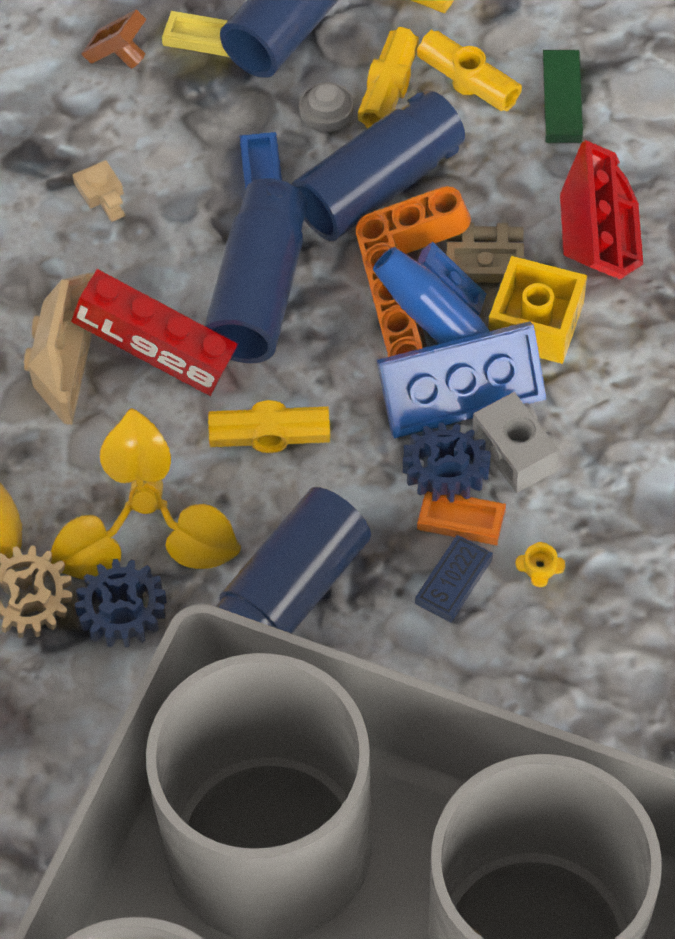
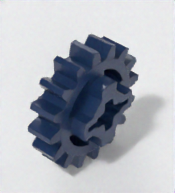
(446, 462)
(121, 603)

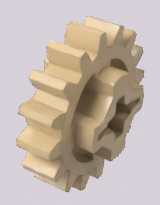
(42, 599)

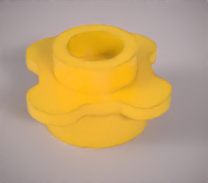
(540, 553)

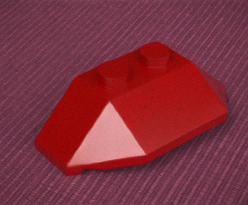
(600, 214)

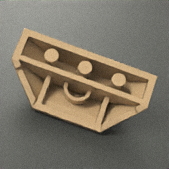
(59, 348)

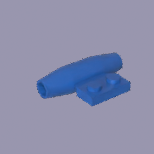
(433, 292)

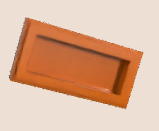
(469, 518)

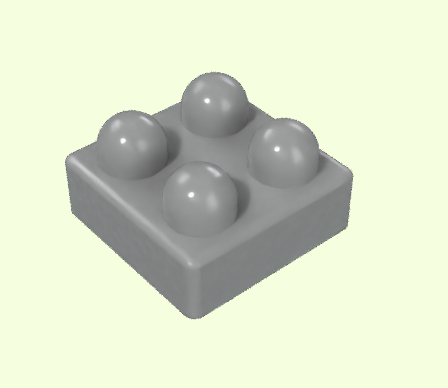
(349, 801)

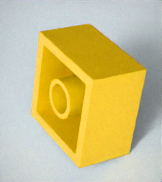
(546, 298)

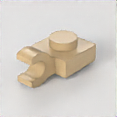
(101, 187)

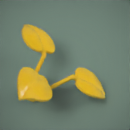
(140, 455)

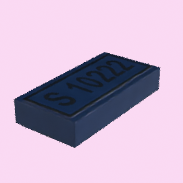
(453, 578)

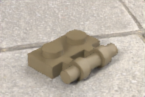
(486, 260)

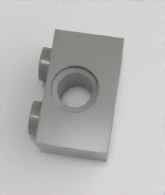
(517, 461)

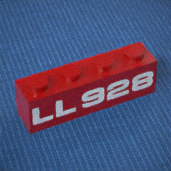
(153, 332)

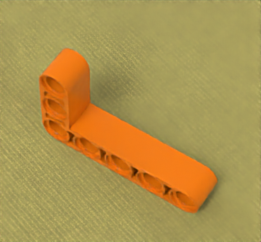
(407, 227)

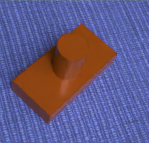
(117, 39)

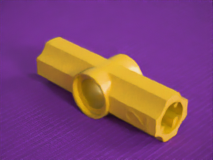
(469, 70)
(388, 76)
(269, 426)

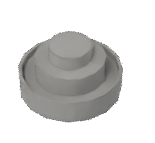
(326, 107)

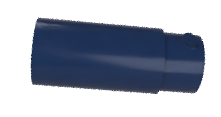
(269, 31)
(380, 163)
(258, 269)
(298, 561)

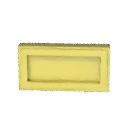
(194, 33)

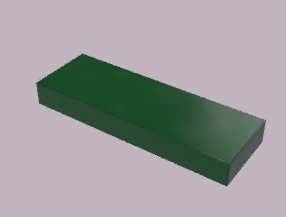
(562, 96)

